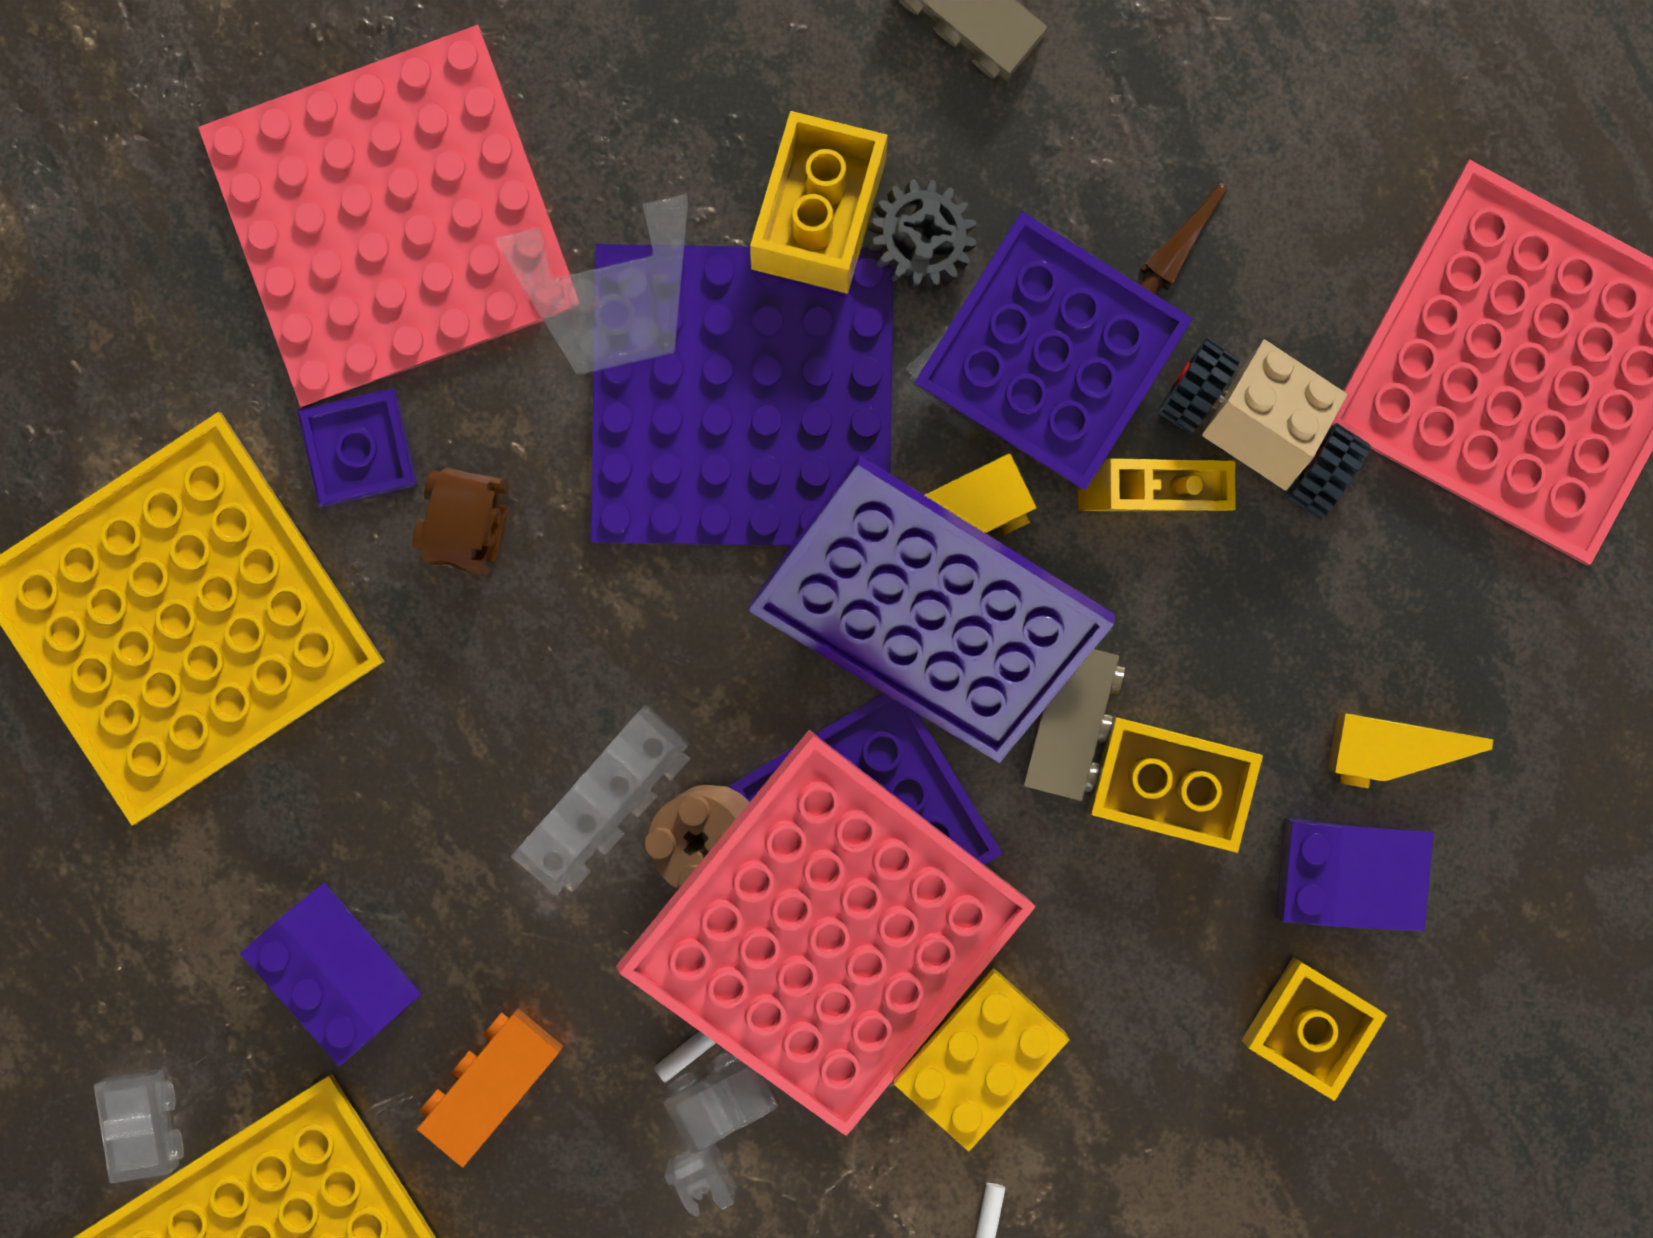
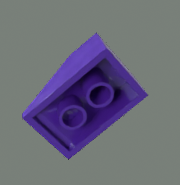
(1353, 875)

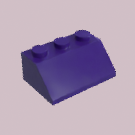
(331, 973)

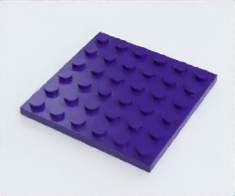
(752, 410)

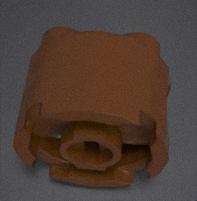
(462, 520)

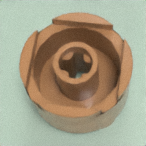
(677, 829)

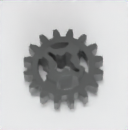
(929, 216)

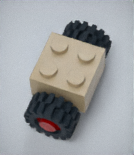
(1270, 420)

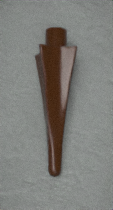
(1167, 262)

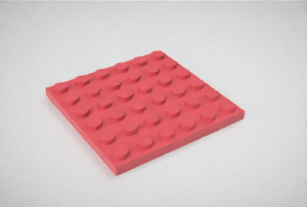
(381, 214)
(1515, 364)
(825, 934)

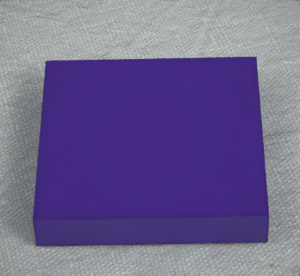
(357, 447)

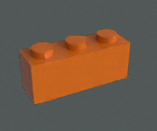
(487, 1086)

